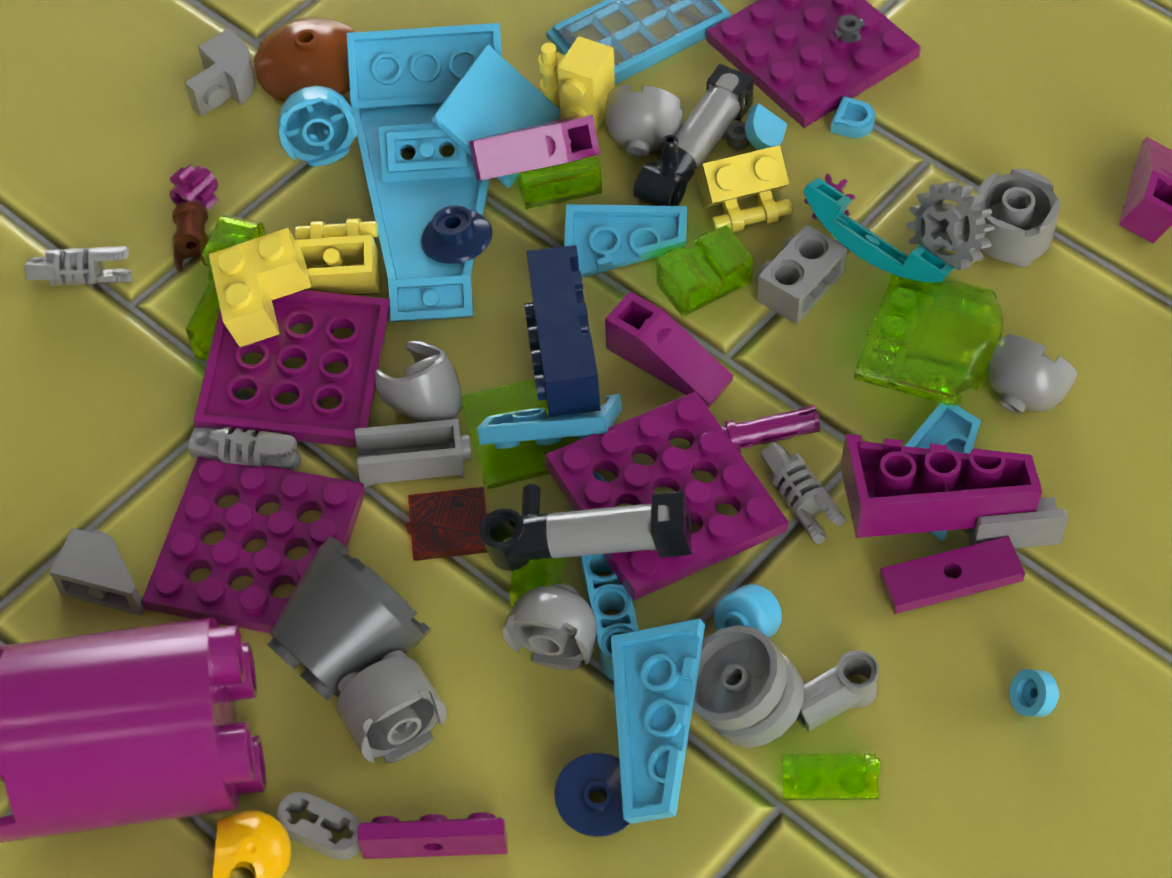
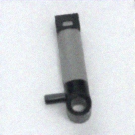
(726, 98)
(537, 536)

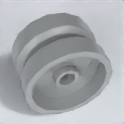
(746, 687)

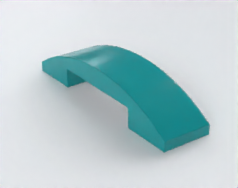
(830, 207)

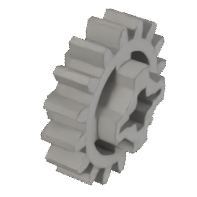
(956, 227)

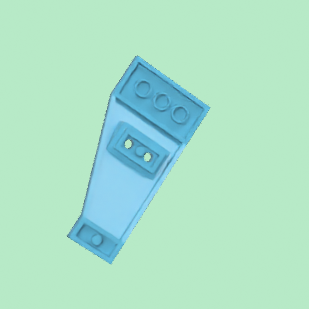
(394, 93)

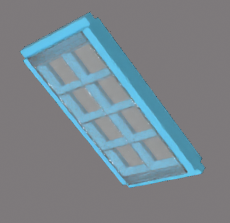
(640, 29)

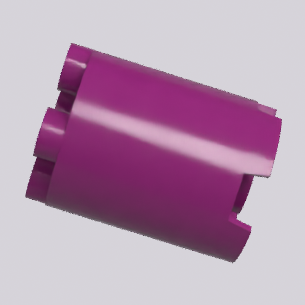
(126, 728)

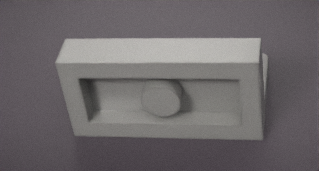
(1024, 529)

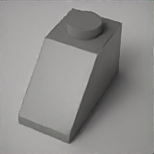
(95, 572)

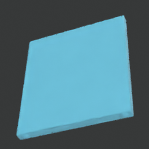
(492, 101)

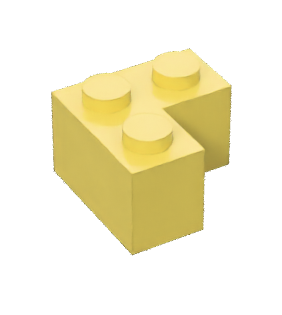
(252, 277)

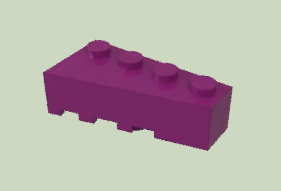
(932, 489)

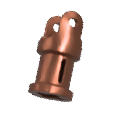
(190, 232)

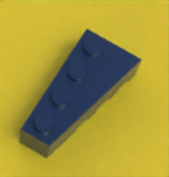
(560, 333)

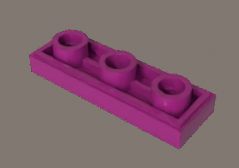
(973, 567)
(432, 836)

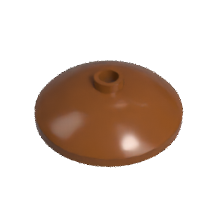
(303, 56)

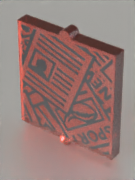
(446, 523)

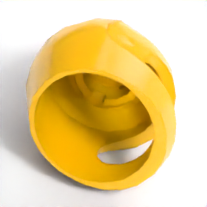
(251, 842)

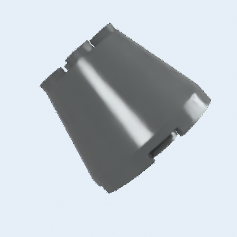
(342, 620)

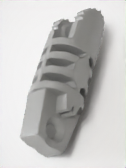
(78, 266)
(245, 447)
(801, 490)

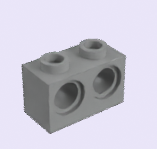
(801, 273)

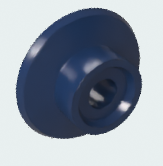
(456, 235)
(583, 777)

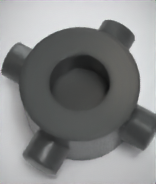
(849, 28)
(736, 136)

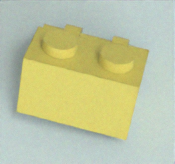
(578, 78)
(745, 177)
(341, 256)

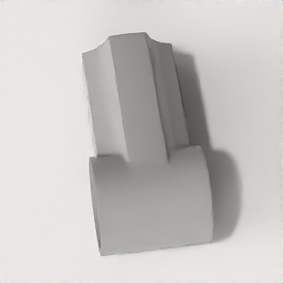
(834, 694)

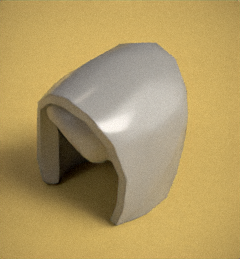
(428, 389)

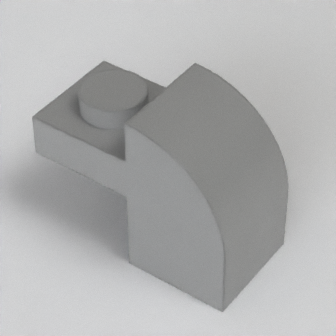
(225, 74)

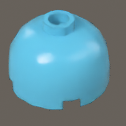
(316, 126)

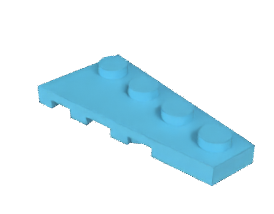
(654, 704)

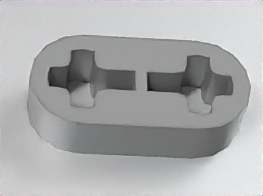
(316, 835)

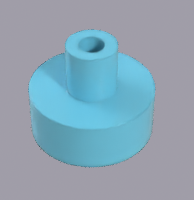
(1033, 693)

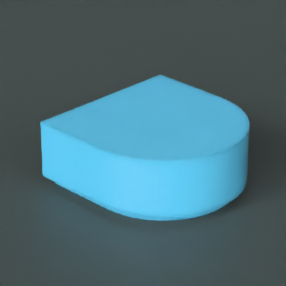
(853, 118)
(764, 128)

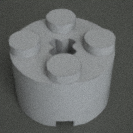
(1022, 214)
(390, 708)

